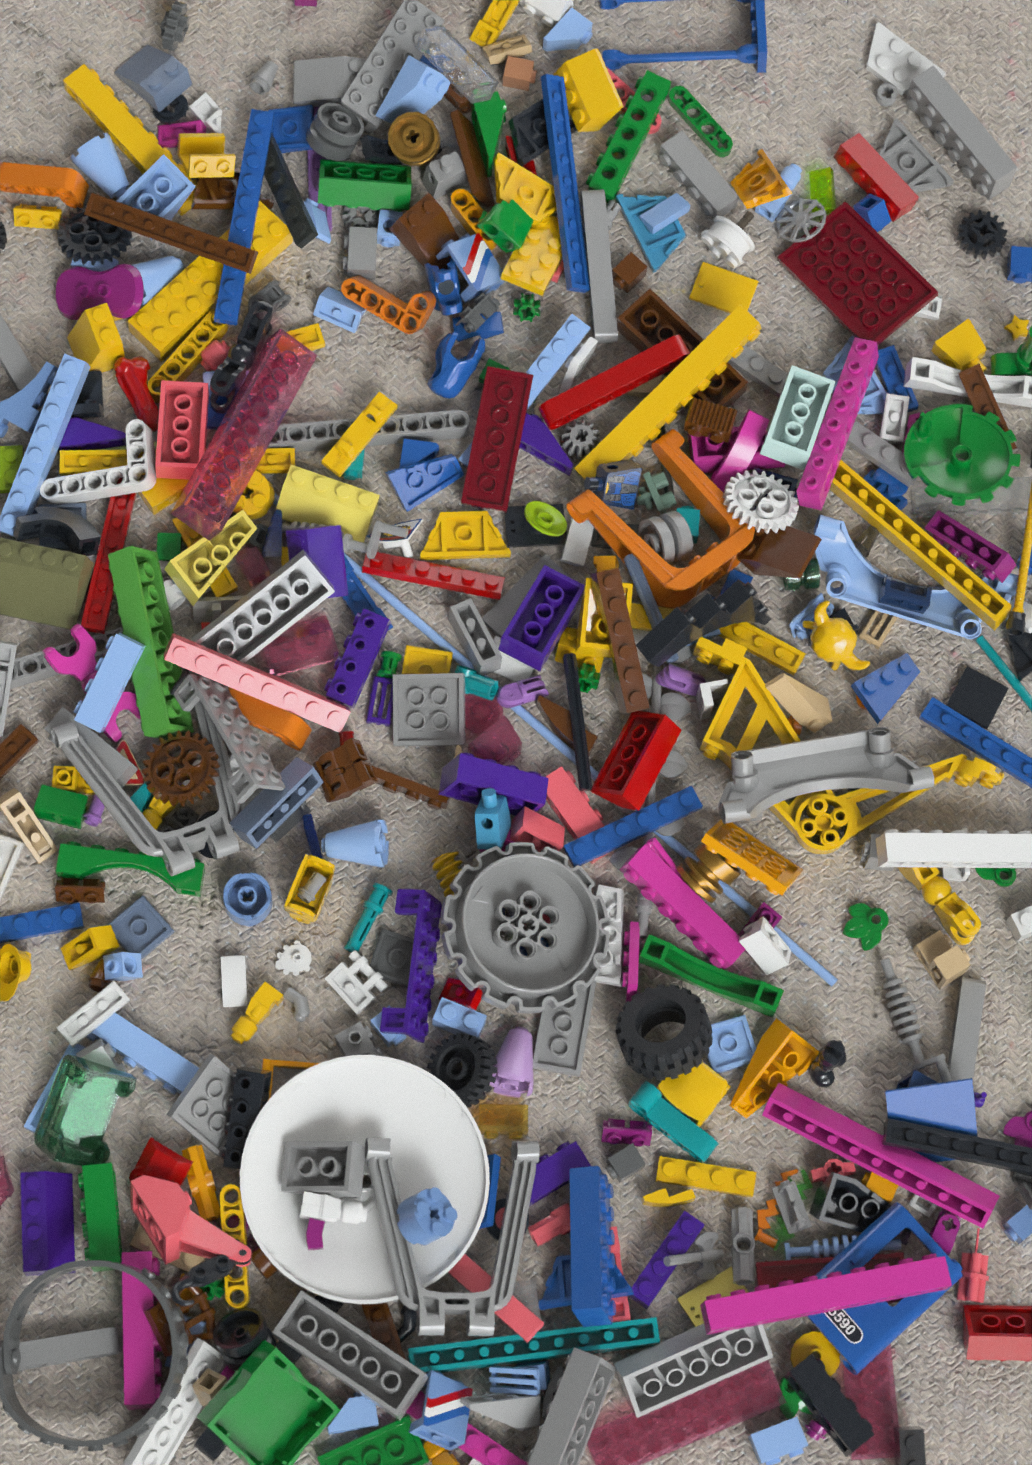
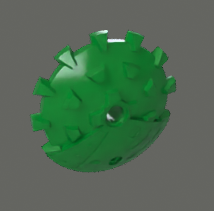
(954, 434)

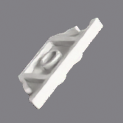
(895, 60)

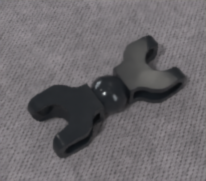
(241, 356)

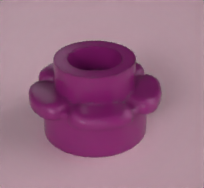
(815, 1430)

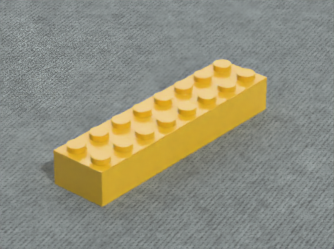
(194, 292)

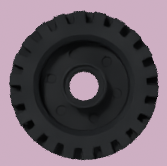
(465, 1066)

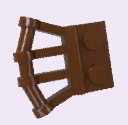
(160, 1325)

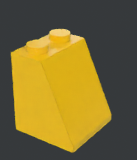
(96, 339)

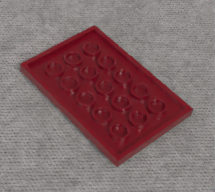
(858, 276)

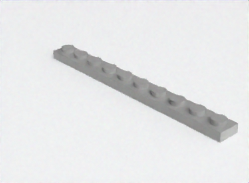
(860, 438)

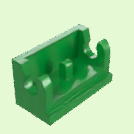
(61, 806)

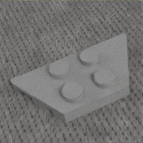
(913, 161)

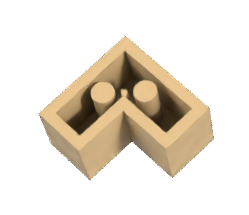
(941, 960)

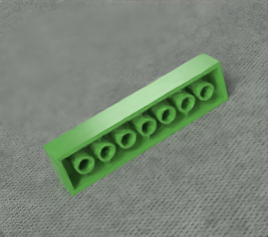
(148, 620)

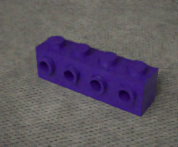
(358, 658)

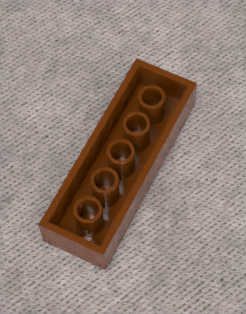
(653, 321)

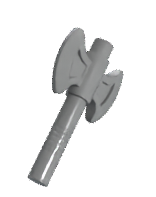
(705, 1256)

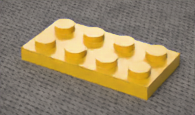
(537, 259)

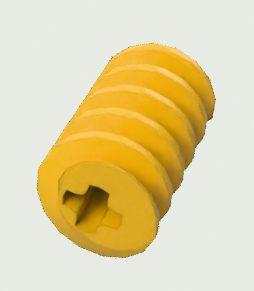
(447, 870)

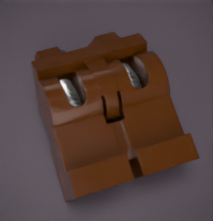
(344, 771)

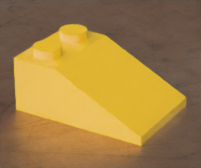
(591, 631)

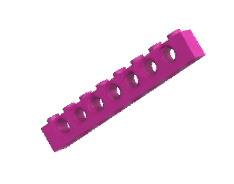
(837, 424)

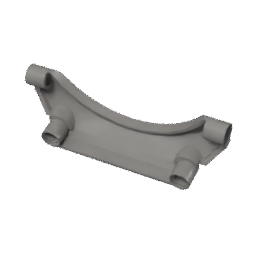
(826, 763)

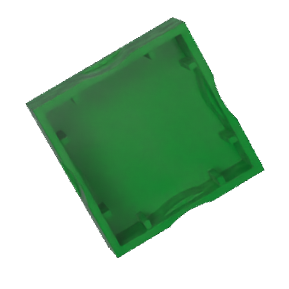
(268, 1410)

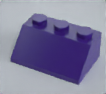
(326, 550)

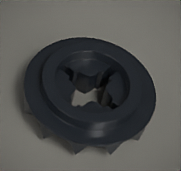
(180, 106)

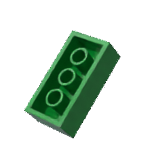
(364, 185)
(101, 1214)

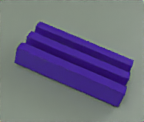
(379, 720)

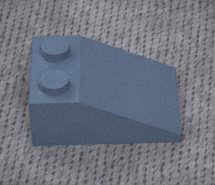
(155, 76)

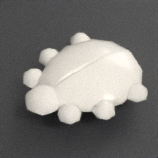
(294, 959)

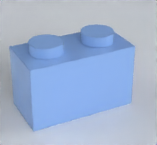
(458, 1018)
(778, 1441)

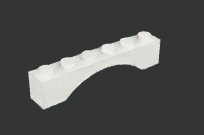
(936, 377)

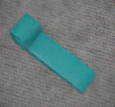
(671, 1122)

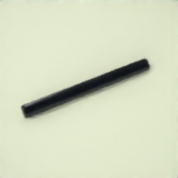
(577, 722)

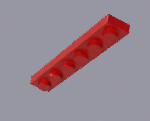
(434, 575)

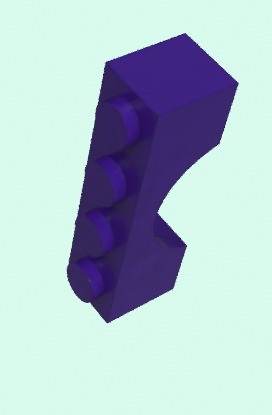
(656, 1273)

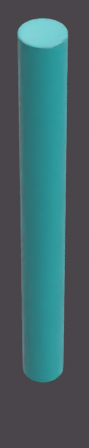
(1005, 671)

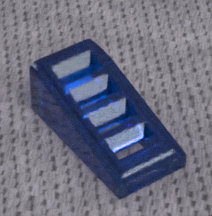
(273, 542)

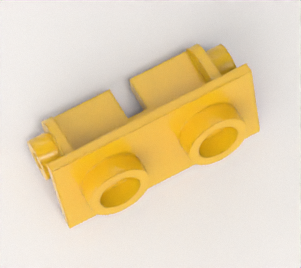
(32, 217)

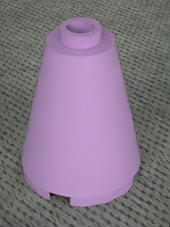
(515, 1064)

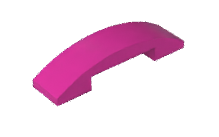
(742, 449)

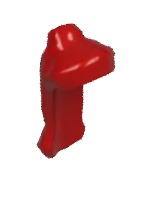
(133, 381)

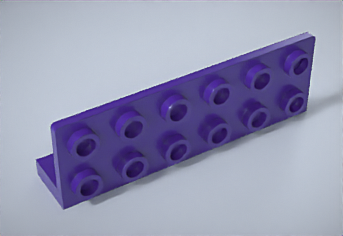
(413, 1018)

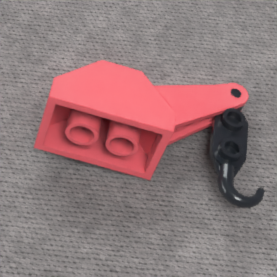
(175, 1229)

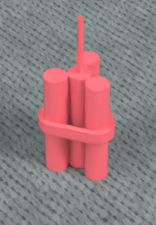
(974, 1278)

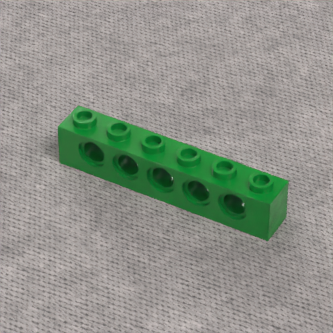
(650, 85)

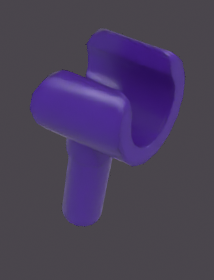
(979, 1099)

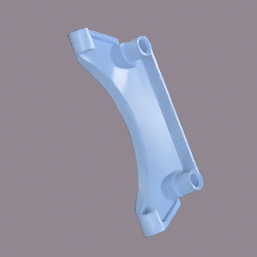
(863, 583)

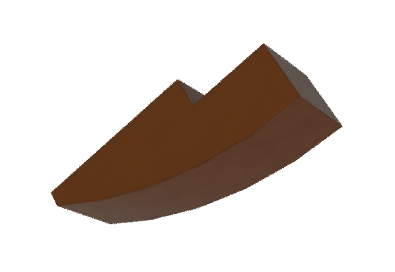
(560, 723)

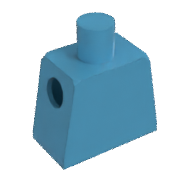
(491, 812)

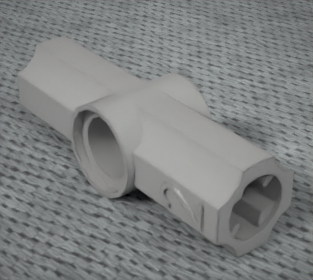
(742, 1232)

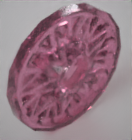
(481, 713)

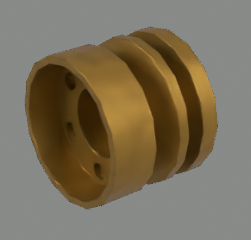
(707, 872)

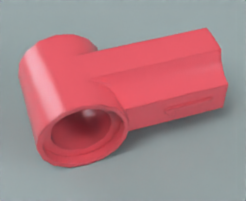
(552, 1226)

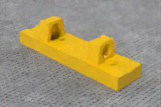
(359, 434)

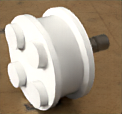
(729, 239)

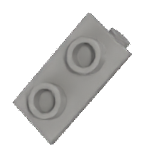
(791, 1207)

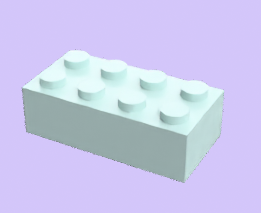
(797, 417)

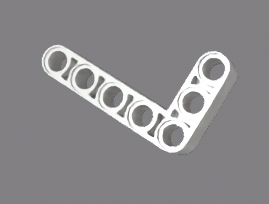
(109, 477)

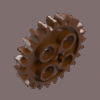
(181, 768)

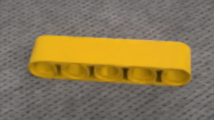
(189, 345)
(238, 1233)

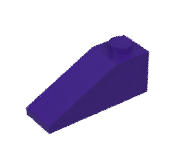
(90, 436)
(542, 444)

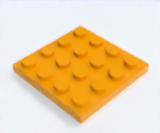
(752, 856)

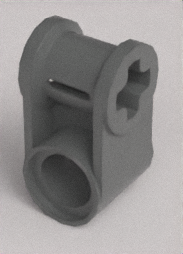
(271, 294)

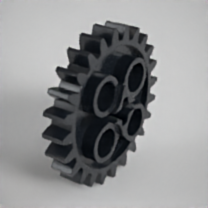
(91, 238)

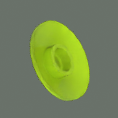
(545, 518)

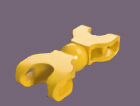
(951, 910)

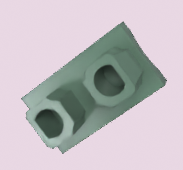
(654, 483)

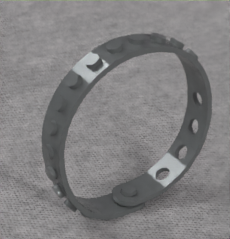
(11, 1357)

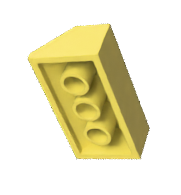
(327, 501)

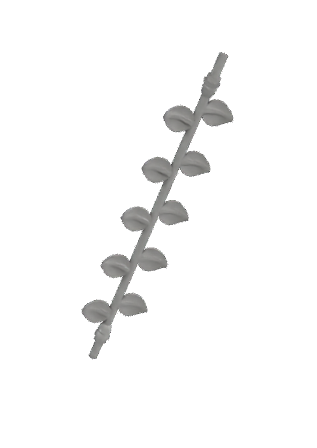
(674, 707)

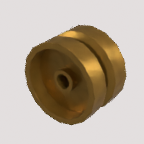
(408, 126)

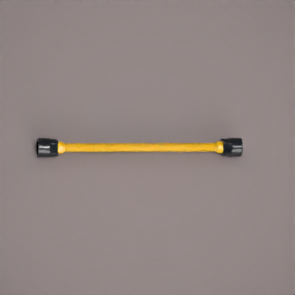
(1016, 622)

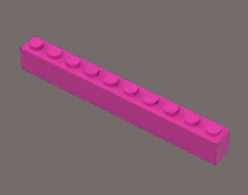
(892, 1163)
(826, 1294)

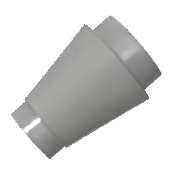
(263, 78)

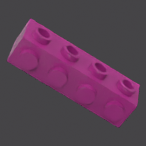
(971, 547)

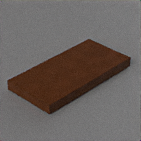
(472, 158)

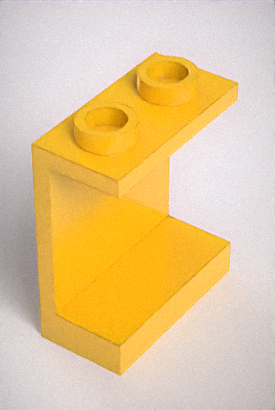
(204, 155)

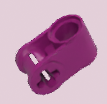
(945, 1232)

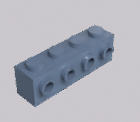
(273, 807)

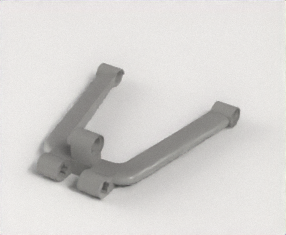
(176, 845)
(433, 1305)

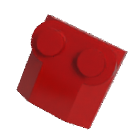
(161, 1163)

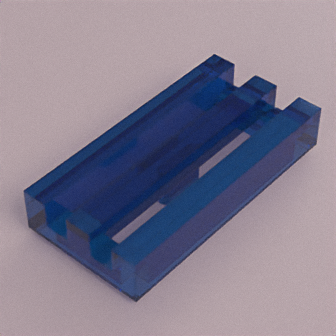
(311, 836)

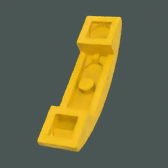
(493, 22)

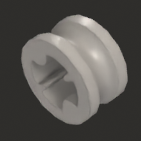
(883, 101)

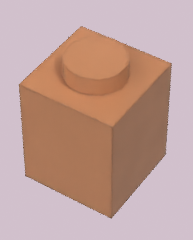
(519, 73)

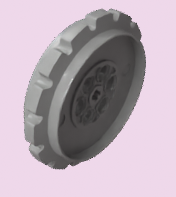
(497, 965)

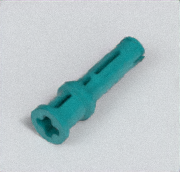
(373, 907)

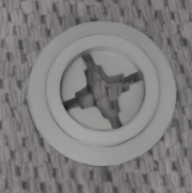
(371, 217)

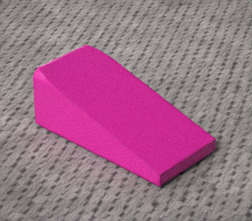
(169, 134)

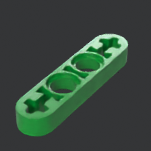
(700, 121)

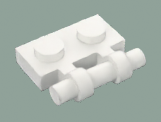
(349, 985)

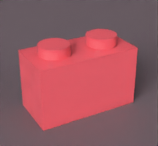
(536, 829)

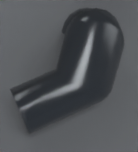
(409, 1323)

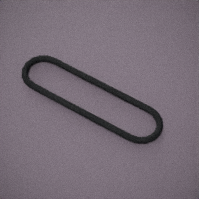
(179, 681)

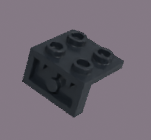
(90, 400)

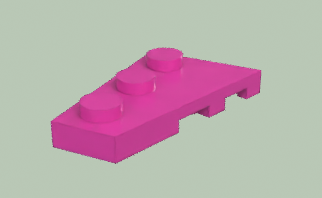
(631, 960)

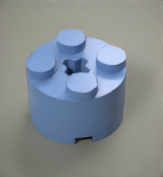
(247, 912)
(426, 1217)

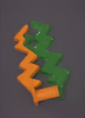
(772, 1211)

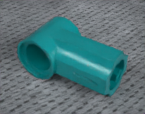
(478, 684)

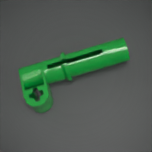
(1014, 363)

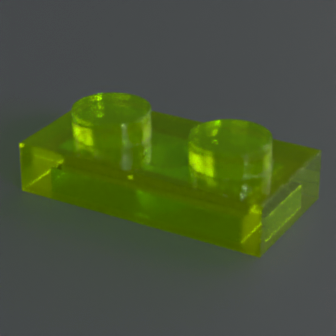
(823, 188)

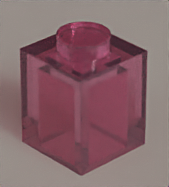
(252, 566)

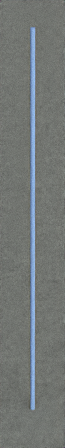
(570, 754)

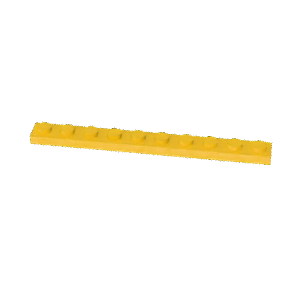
(81, 461)

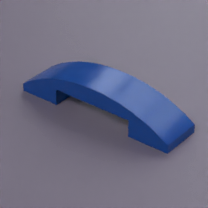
(358, 596)

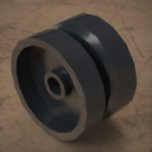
(240, 1334)

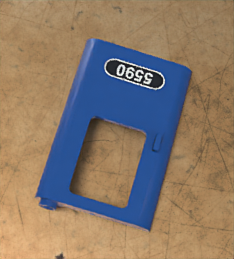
(868, 1329)

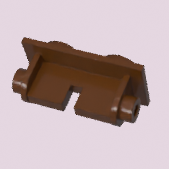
(69, 891)

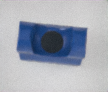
(445, 287)

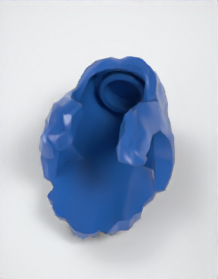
(451, 372)

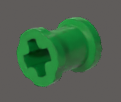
(388, 664)

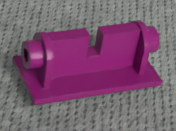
(615, 1132)

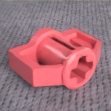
(830, 1166)

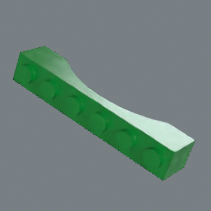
(81, 862)
(731, 986)

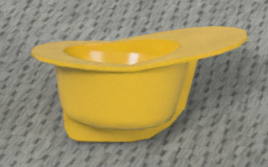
(14, 969)

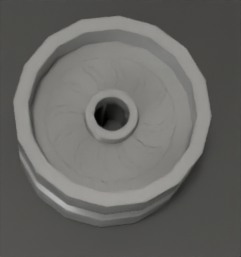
(668, 536)

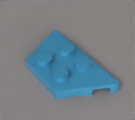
(659, 245)

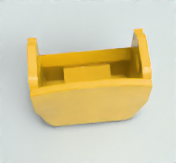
(296, 907)
(695, 1092)

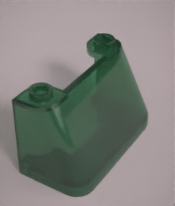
(80, 1111)

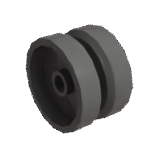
(334, 131)

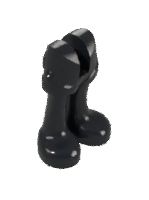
(829, 1057)

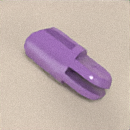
(680, 679)
(521, 692)

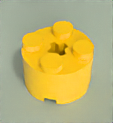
(261, 498)

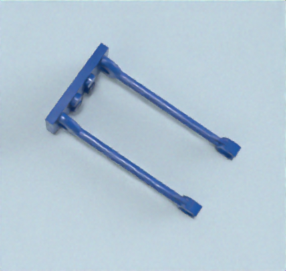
(749, 53)

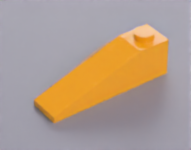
(775, 1061)

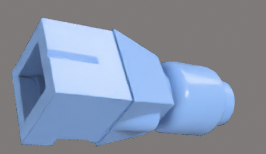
(771, 209)

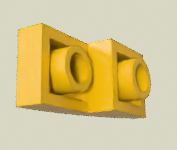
(69, 779)

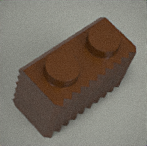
(710, 421)

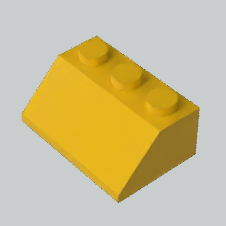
(589, 91)

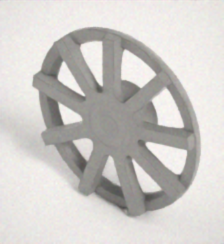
(801, 220)

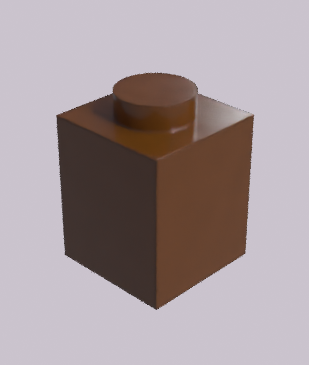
(628, 273)

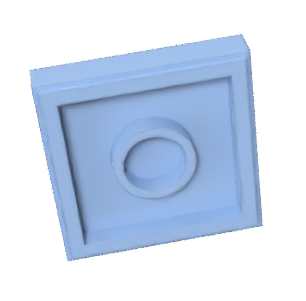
(731, 1045)

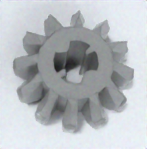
(576, 431)

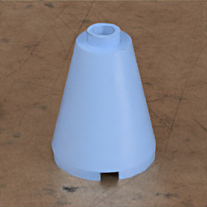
(102, 165)
(158, 274)
(359, 844)

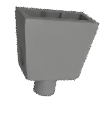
(447, 175)

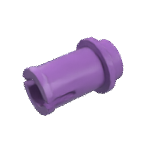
(95, 811)

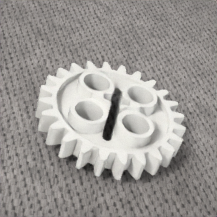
(772, 512)

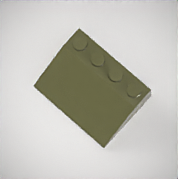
(42, 583)

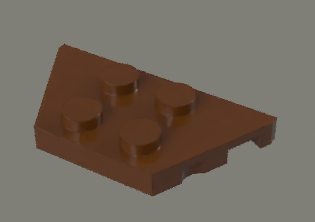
(220, 193)

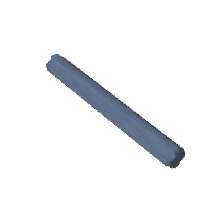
(645, 594)

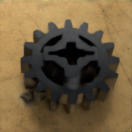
(993, 234)

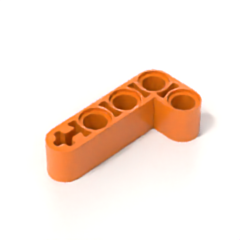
(44, 181)
(385, 300)
(273, 720)

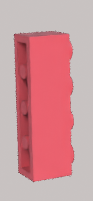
(572, 805)

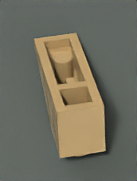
(802, 702)
(27, 825)

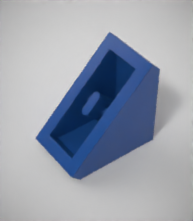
(417, 451)

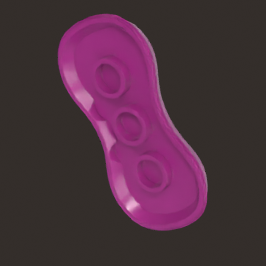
(83, 289)

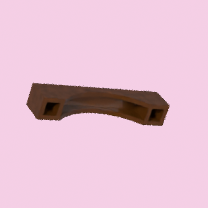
(614, 611)

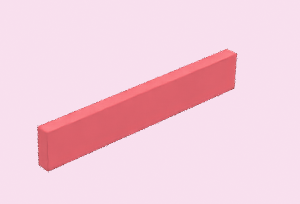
(514, 1314)

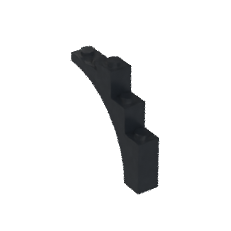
(710, 613)

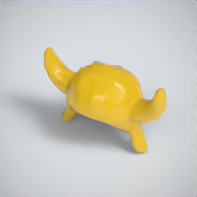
(833, 639)

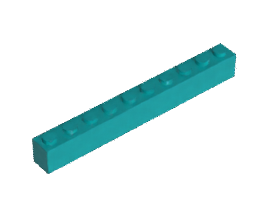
(542, 1346)

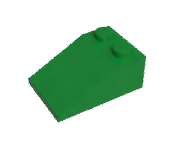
(488, 125)

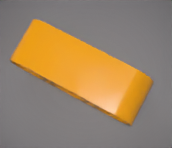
(467, 211)

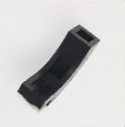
(380, 152)
(61, 525)

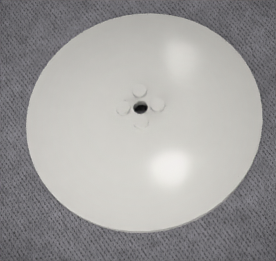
(430, 1147)

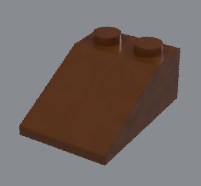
(424, 231)
(780, 552)

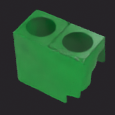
(506, 225)

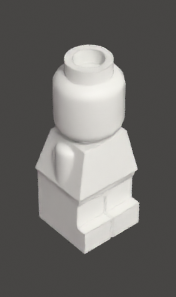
(331, 1209)

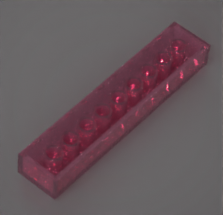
(244, 434)

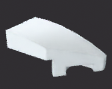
(208, 112)

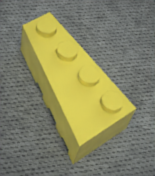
(206, 559)

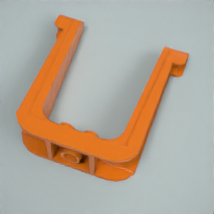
(672, 585)

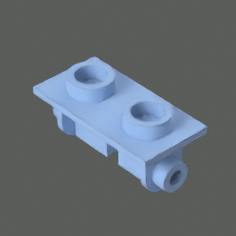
(807, 614)

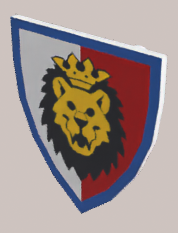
(393, 541)

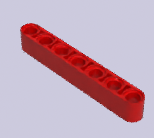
(613, 382)

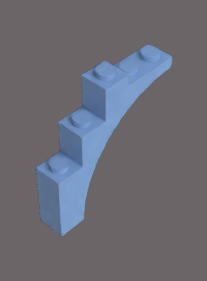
(23, 406)

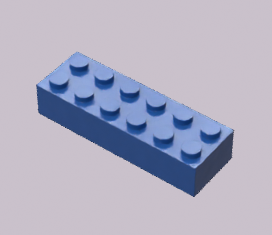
(591, 1247)

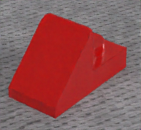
(457, 992)

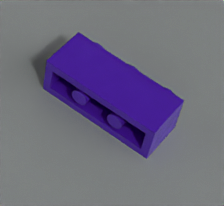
(554, 1171)

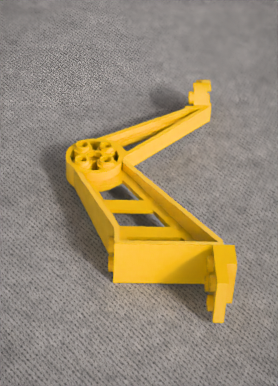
(731, 659)

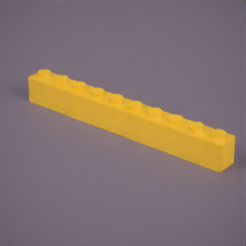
(674, 392)
(920, 546)

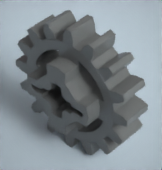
(174, 26)

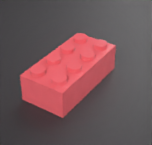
(181, 428)

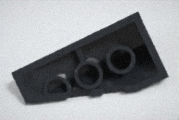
(850, 1205)

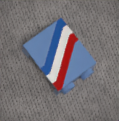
(475, 264)
(443, 1416)

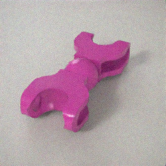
(82, 667)

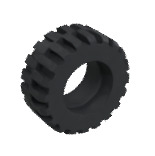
(671, 1056)

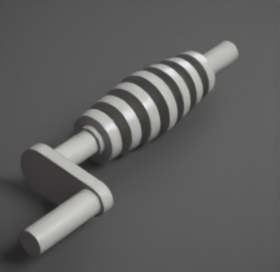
(348, 542)
(906, 1021)

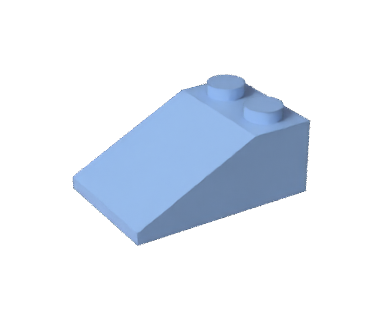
(414, 90)
(159, 190)

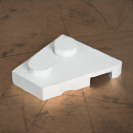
(577, 363)

